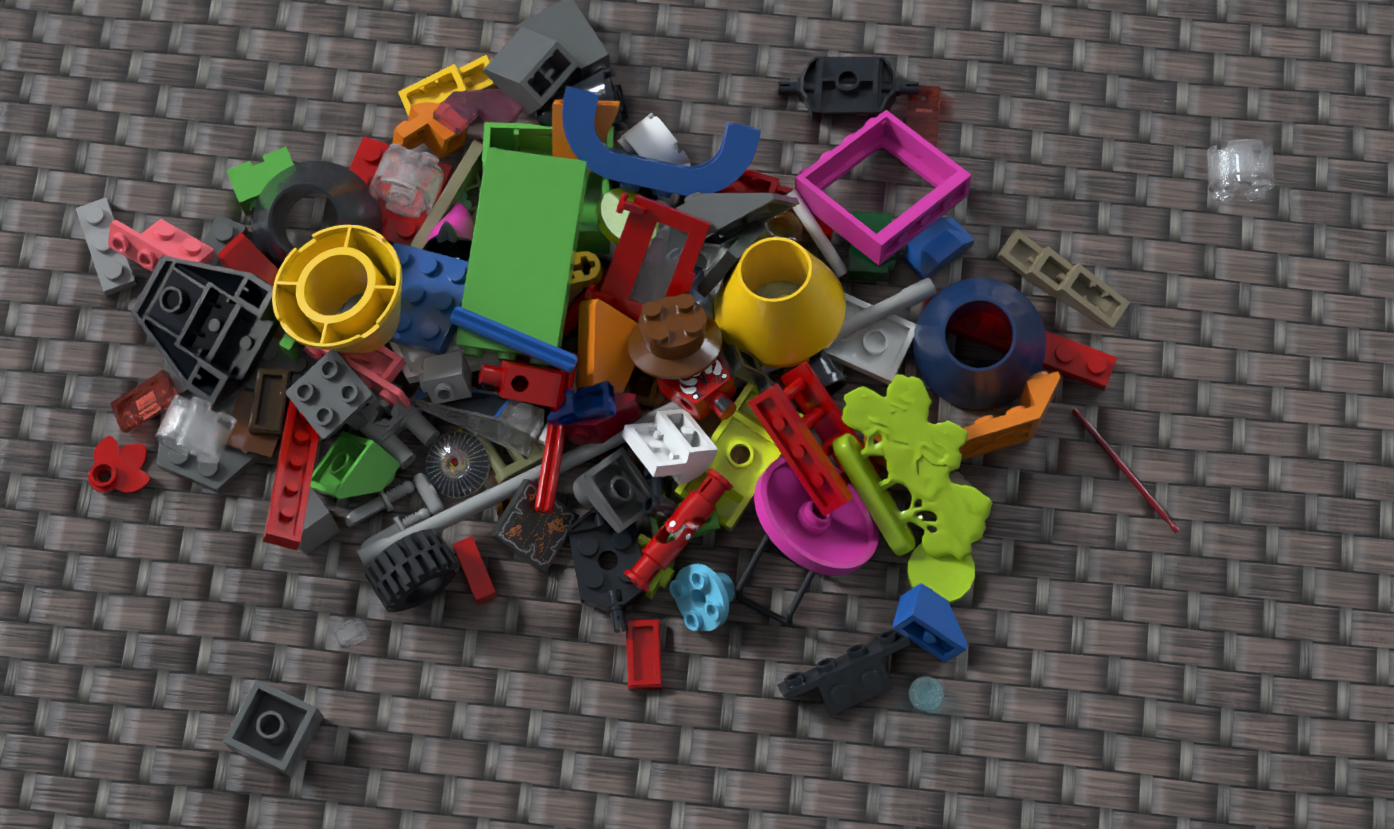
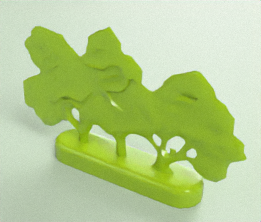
(915, 456)

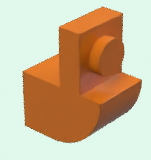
(424, 129)

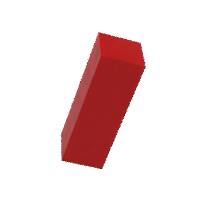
(475, 570)

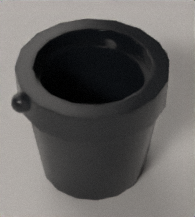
(827, 372)

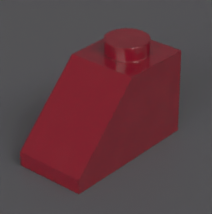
(601, 430)

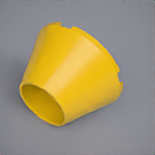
(328, 273)
(785, 328)

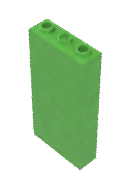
(523, 248)

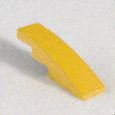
(443, 83)

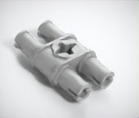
(386, 432)

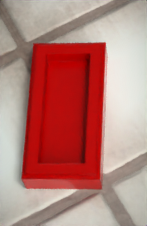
(644, 654)

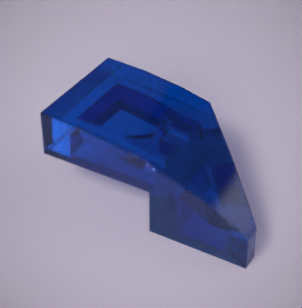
(585, 405)

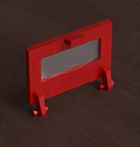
(651, 257)

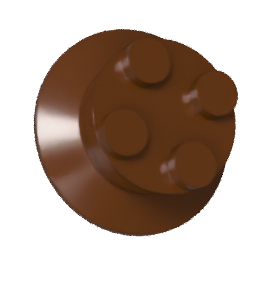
(674, 338)

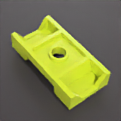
(738, 430)

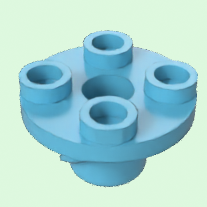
(702, 596)

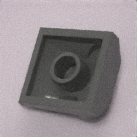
(614, 490)

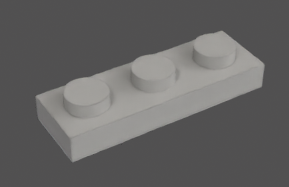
(112, 267)

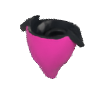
(453, 234)

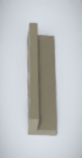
(461, 181)

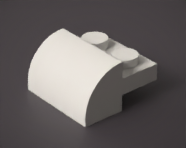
(672, 445)

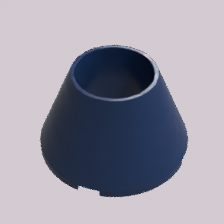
(986, 386)

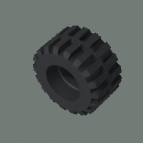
(412, 570)

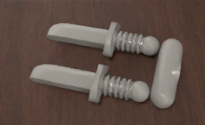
(384, 501)

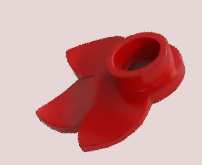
(122, 464)

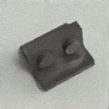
(331, 395)

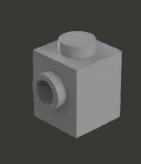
(446, 377)

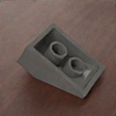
(734, 212)

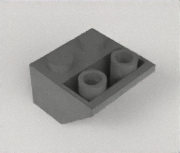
(530, 68)

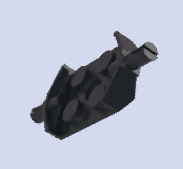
(872, 93)
(599, 588)

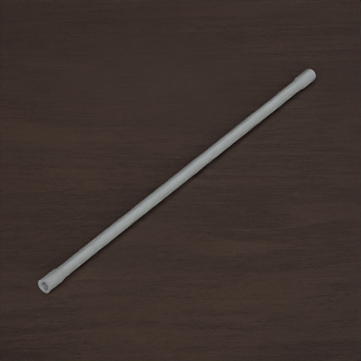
(906, 298)

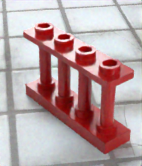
(796, 441)

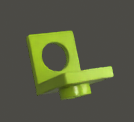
(663, 577)

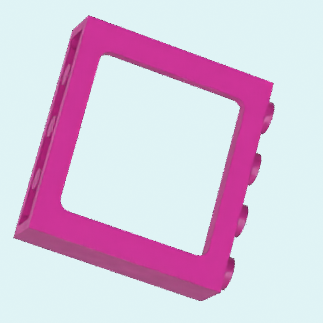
(922, 157)

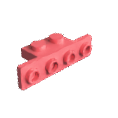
(156, 241)
(376, 370)

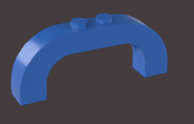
(663, 177)

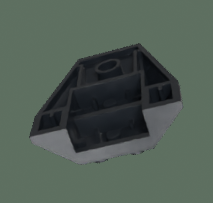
(207, 323)

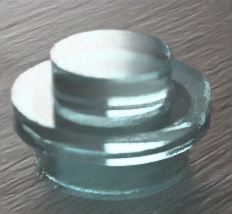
(926, 694)

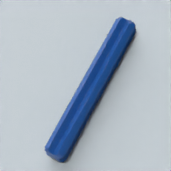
(513, 339)

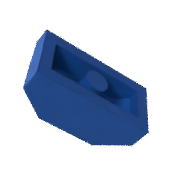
(937, 247)

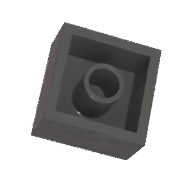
(273, 728)

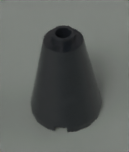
(599, 83)

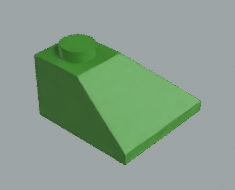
(354, 468)

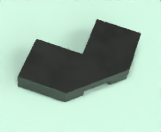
(748, 367)

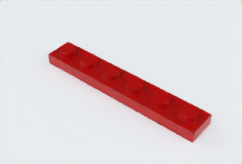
(1061, 354)
(291, 481)

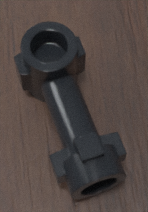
(656, 504)

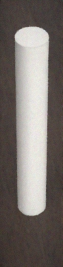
(818, 235)

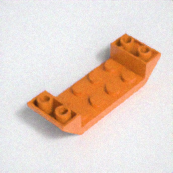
(1010, 429)

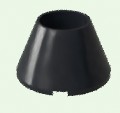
(342, 186)

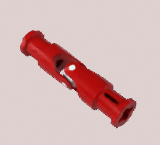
(682, 525)

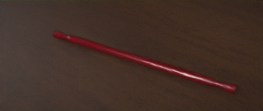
(1125, 470)

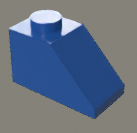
(929, 623)

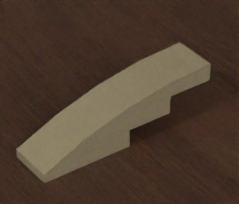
(1062, 280)

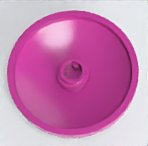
(820, 543)

